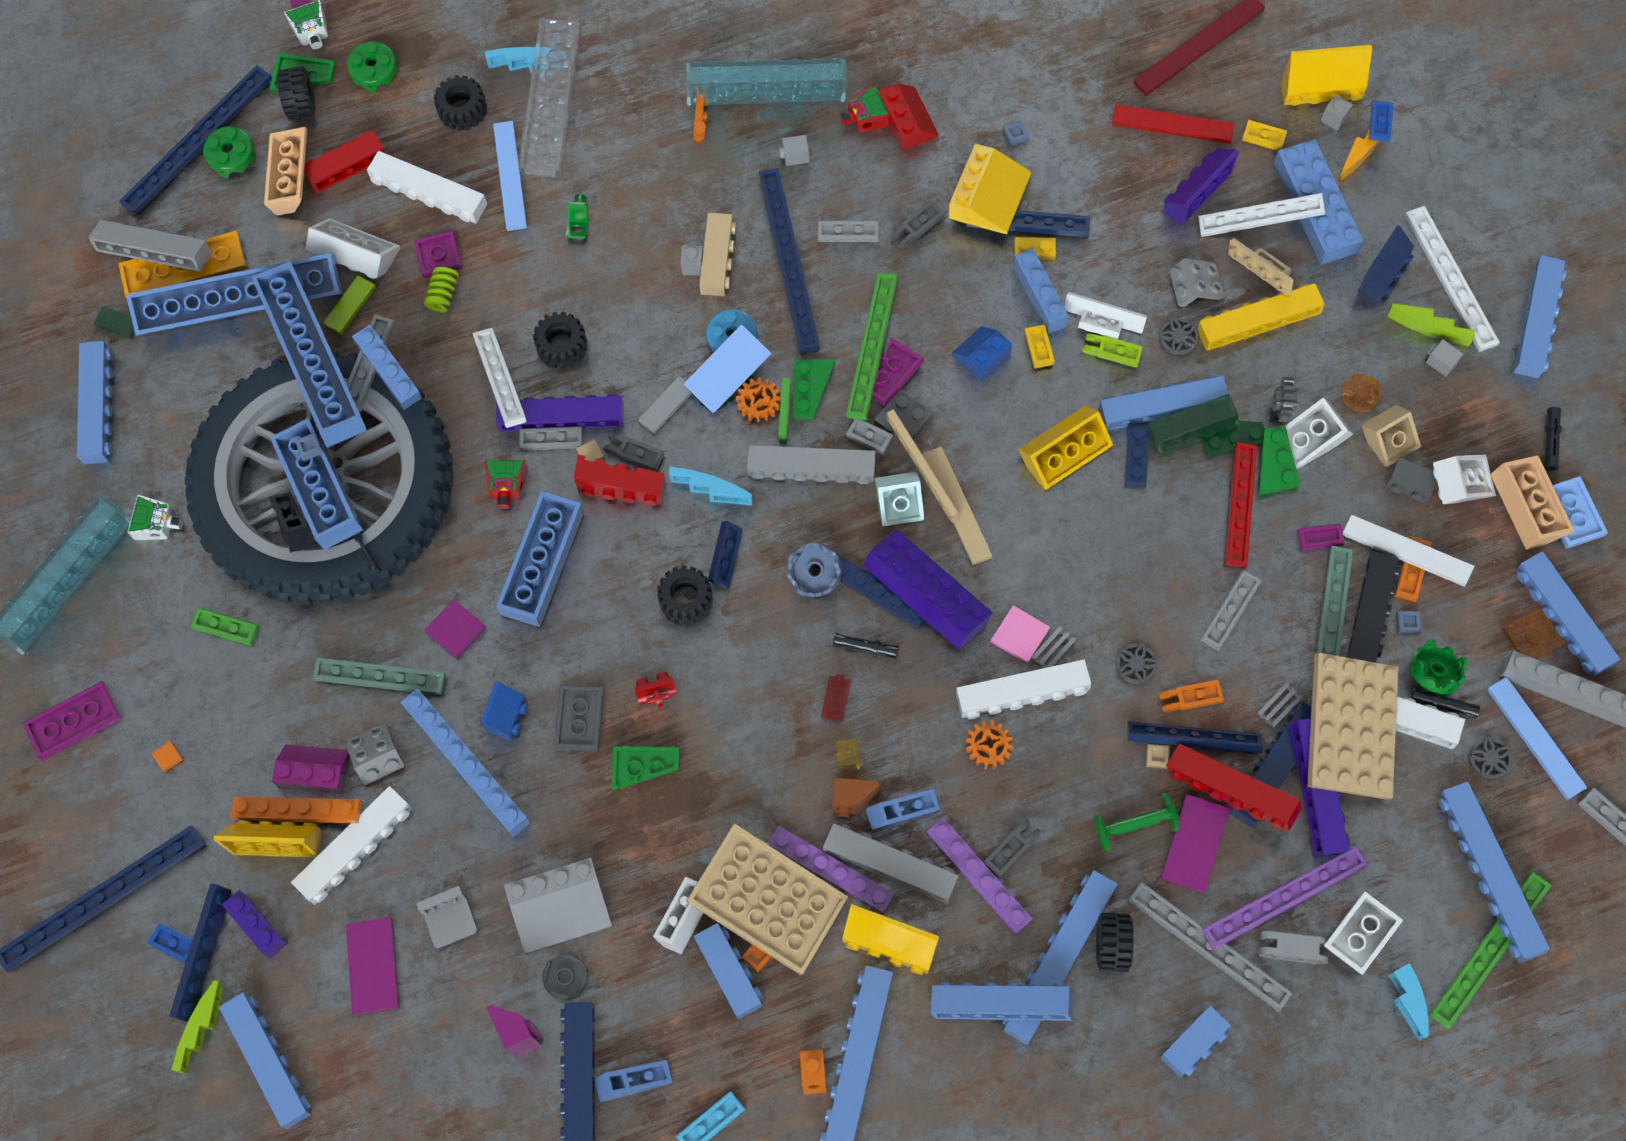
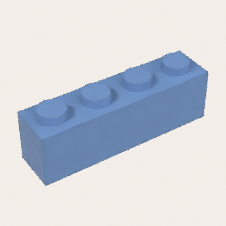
(1040, 291)
(387, 367)
(728, 971)

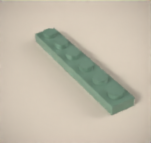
(1334, 601)
(379, 676)

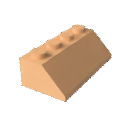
(285, 170)
(1531, 502)

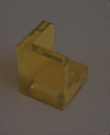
(848, 753)

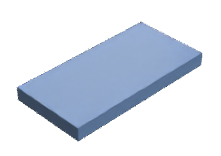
(727, 368)

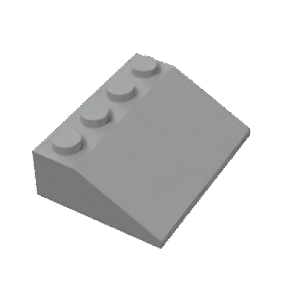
(558, 905)

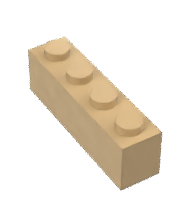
(716, 254)

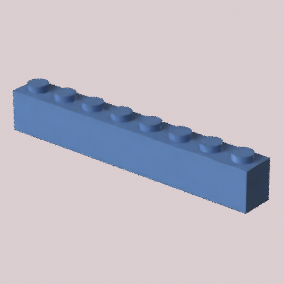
(465, 763)
(1493, 873)
(1066, 944)
(859, 1055)

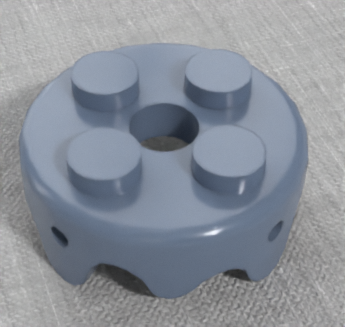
(800, 570)

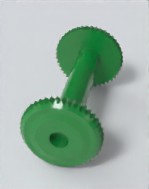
(1136, 822)

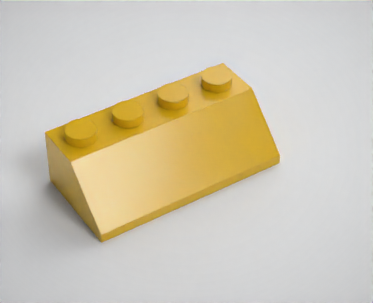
(1066, 446)

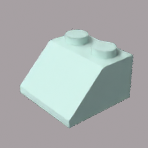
(899, 498)

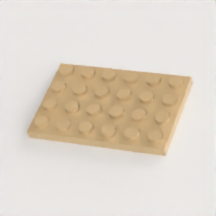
(1353, 726)
(767, 899)

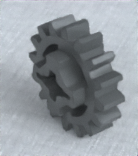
(1285, 399)

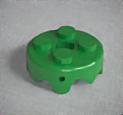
(372, 76)
(233, 161)
(1445, 661)

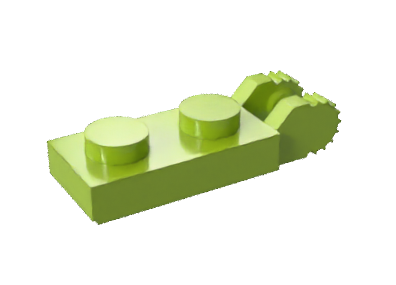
(1113, 350)

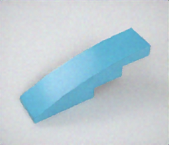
(513, 57)
(717, 488)

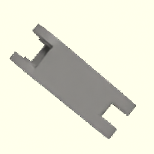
(1293, 947)

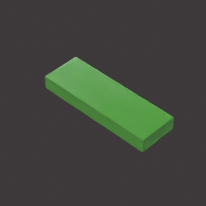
(784, 410)
(224, 626)

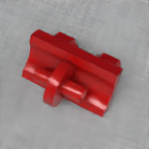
(655, 691)

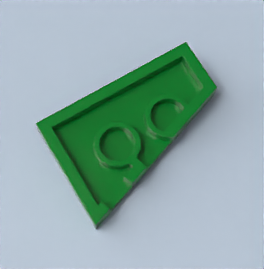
(319, 70)
(808, 386)
(1277, 462)
(641, 764)

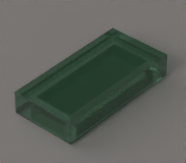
(115, 322)

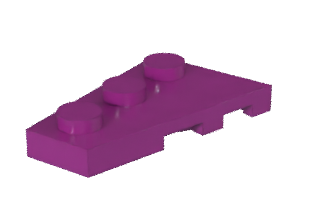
(896, 369)

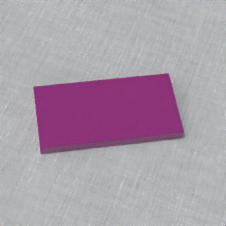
(71, 721)
(1195, 844)
(372, 966)

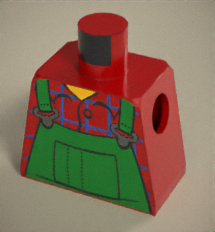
(866, 111)
(505, 479)

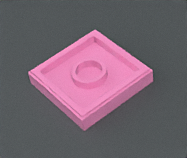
(1020, 634)

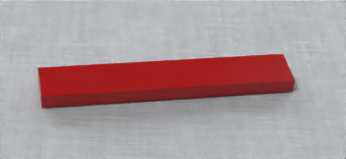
(1173, 124)
(1240, 505)

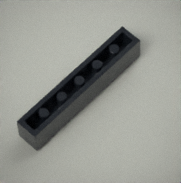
(1373, 607)

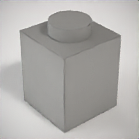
(1336, 112)
(794, 150)
(691, 260)
(1444, 357)

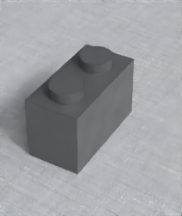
(1412, 480)

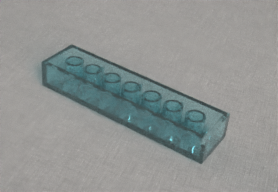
(767, 81)
(62, 573)

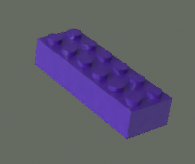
(927, 589)

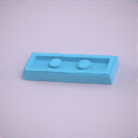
(713, 1120)

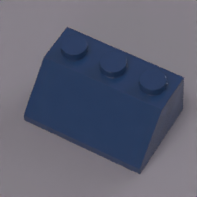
(1388, 266)

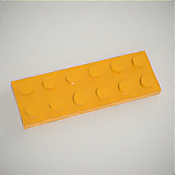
(144, 275)

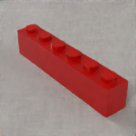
(1234, 787)

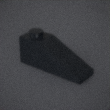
(290, 522)

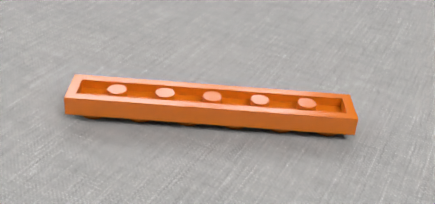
(296, 809)

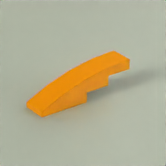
(1359, 153)

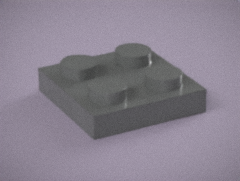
(910, 413)

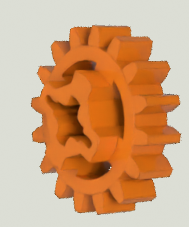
(762, 407)
(997, 741)

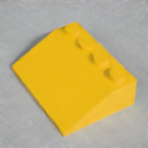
(1323, 73)
(989, 190)
(271, 839)
(890, 940)

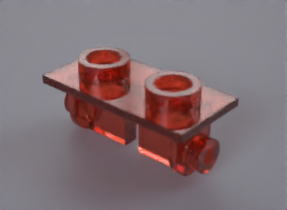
(835, 698)

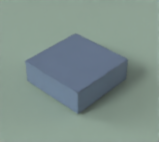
(1016, 133)
(309, 446)
(1408, 622)

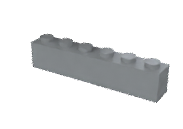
(150, 245)
(811, 463)
(1565, 687)
(890, 863)

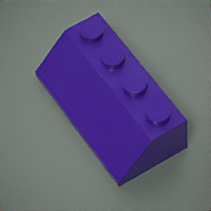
(1200, 185)

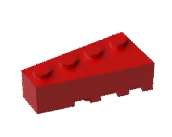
(618, 482)

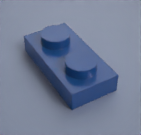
(1381, 121)
(171, 942)

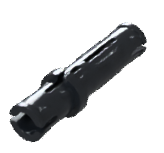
(1553, 432)
(875, 647)
(1445, 703)

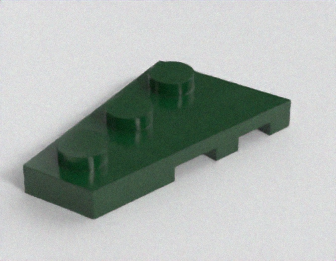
(1224, 440)

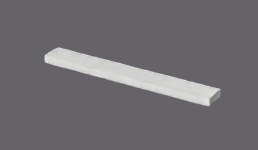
(1451, 278)

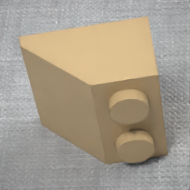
(1392, 434)

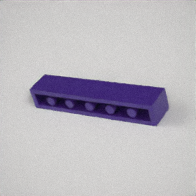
(569, 412)
(1321, 805)

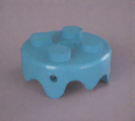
(726, 321)

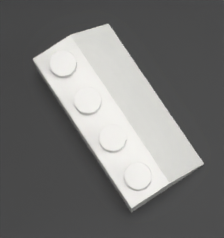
(351, 247)

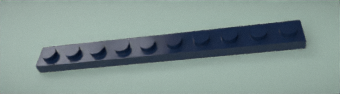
(194, 140)
(789, 261)
(100, 898)

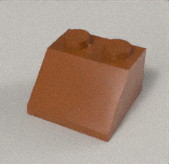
(853, 796)

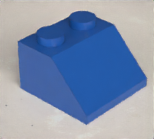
(983, 351)
(504, 712)

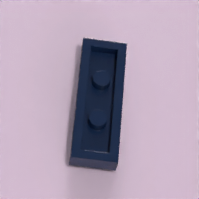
(1137, 455)
(725, 554)

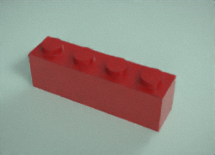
(343, 161)

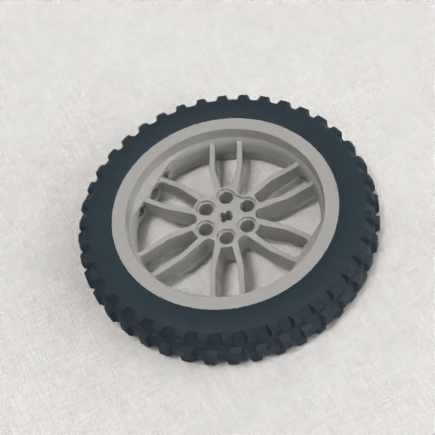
(315, 573)

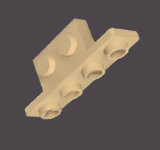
(1263, 265)

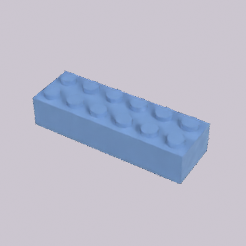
(1305, 174)
(317, 487)
(540, 559)

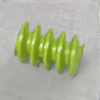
(440, 289)

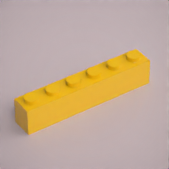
(1260, 316)

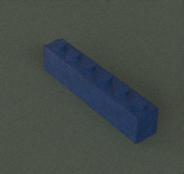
(1279, 760)
(579, 1071)

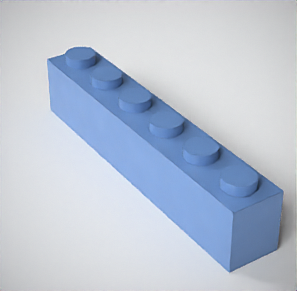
(1539, 317)
(94, 402)
(1158, 403)
(1567, 615)
(1002, 1002)
(265, 1060)

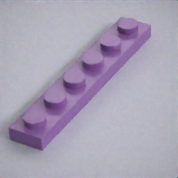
(831, 870)
(979, 876)

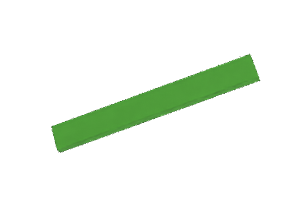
(872, 346)
(1483, 960)

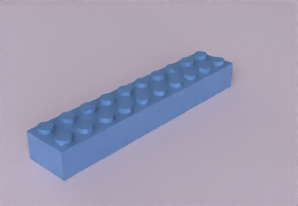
(223, 296)
(309, 354)

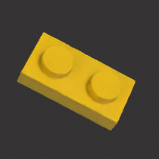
(1264, 135)
(1044, 247)
(1039, 346)

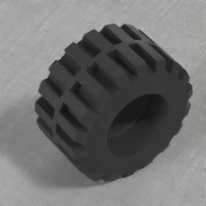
(296, 93)
(465, 115)
(558, 325)
(685, 578)
(1114, 942)

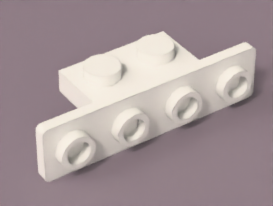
(1103, 317)

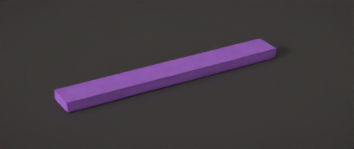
(1284, 897)

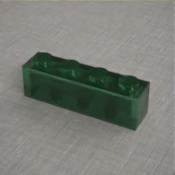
(1194, 423)

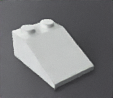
(1316, 432)
(1463, 478)
(1363, 932)

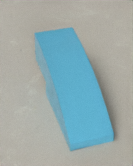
(1411, 1001)

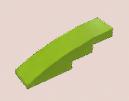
(1424, 322)
(202, 1018)

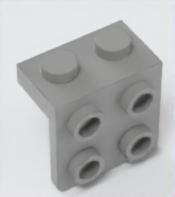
(1194, 280)
(374, 754)
(447, 916)

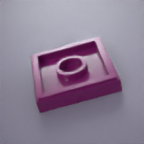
(436, 252)
(455, 628)

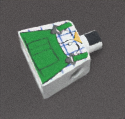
(308, 24)
(152, 519)

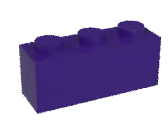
(254, 924)

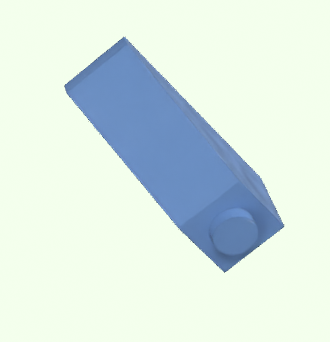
(902, 809)
(632, 1080)

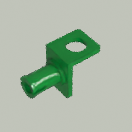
(577, 216)

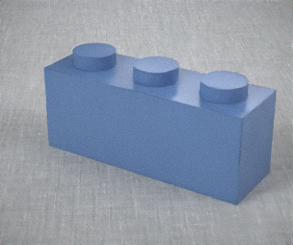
(1196, 1042)

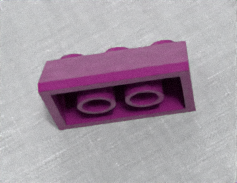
(311, 769)
(514, 1031)

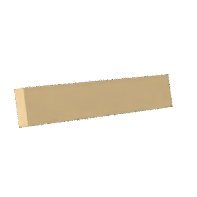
(922, 466)
(966, 526)

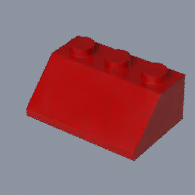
(908, 115)

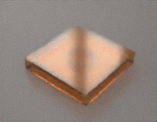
(1533, 635)

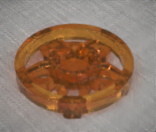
(1361, 392)

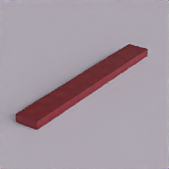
(1198, 45)

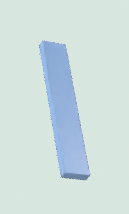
(510, 176)
(1536, 738)

